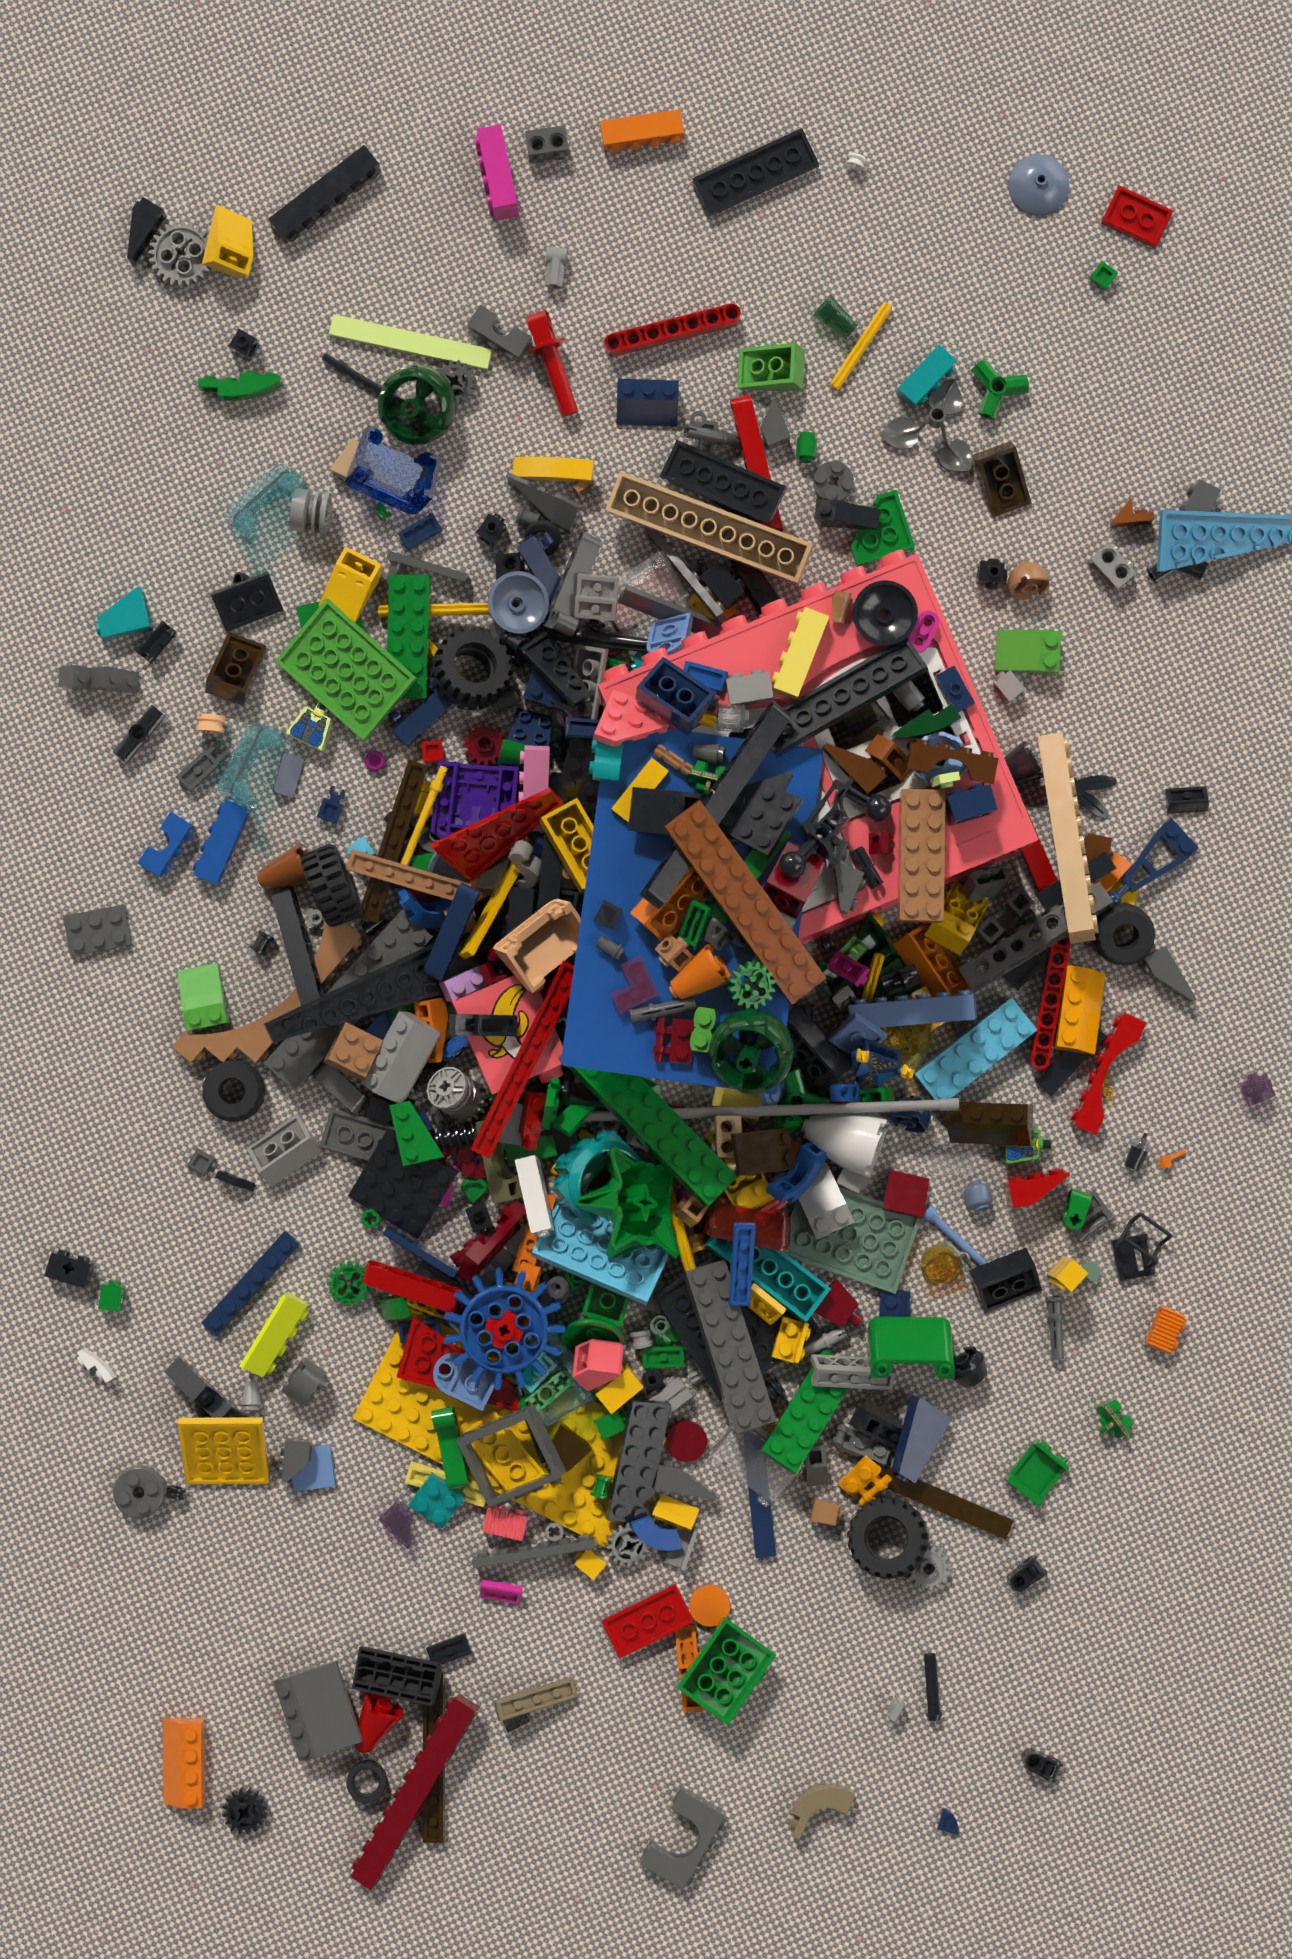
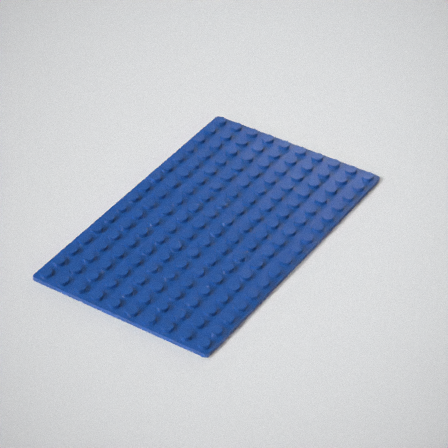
(617, 872)

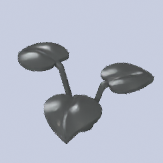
(945, 401)

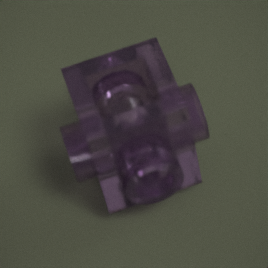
(1257, 1088)

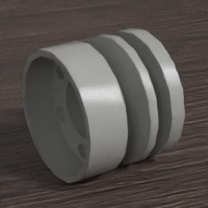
(310, 511)
(454, 1093)

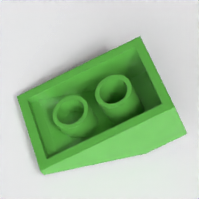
(771, 367)
(1028, 651)
(202, 997)

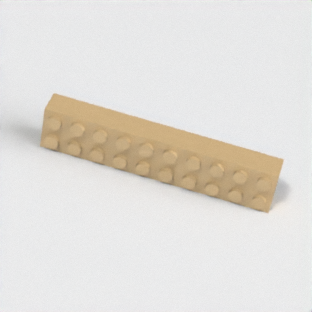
(709, 528)
(1068, 843)

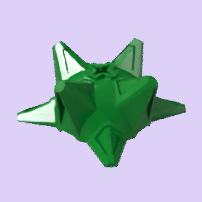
(634, 1204)

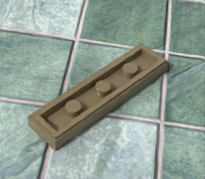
(535, 1699)

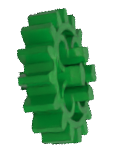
(753, 996)
(336, 1283)

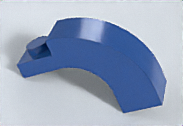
(423, 913)
(797, 1181)

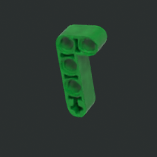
(453, 1461)

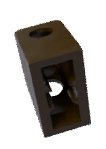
(569, 1447)

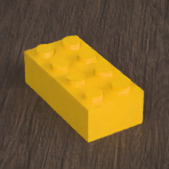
(571, 837)

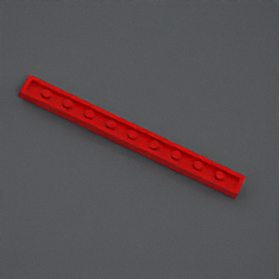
(524, 1061)

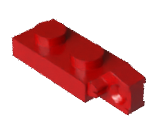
(532, 1118)

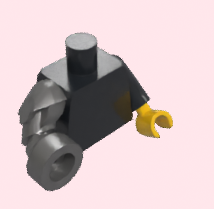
(556, 1290)

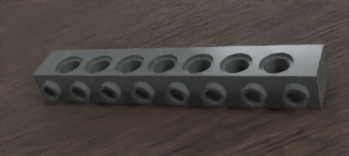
(1048, 937)

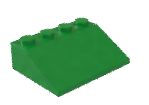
(725, 1670)

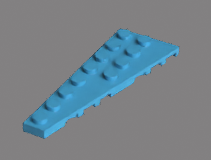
(1207, 536)

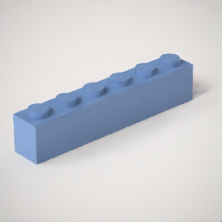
(917, 1010)

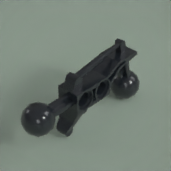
(876, 809)

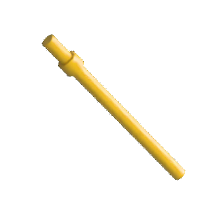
(436, 786)

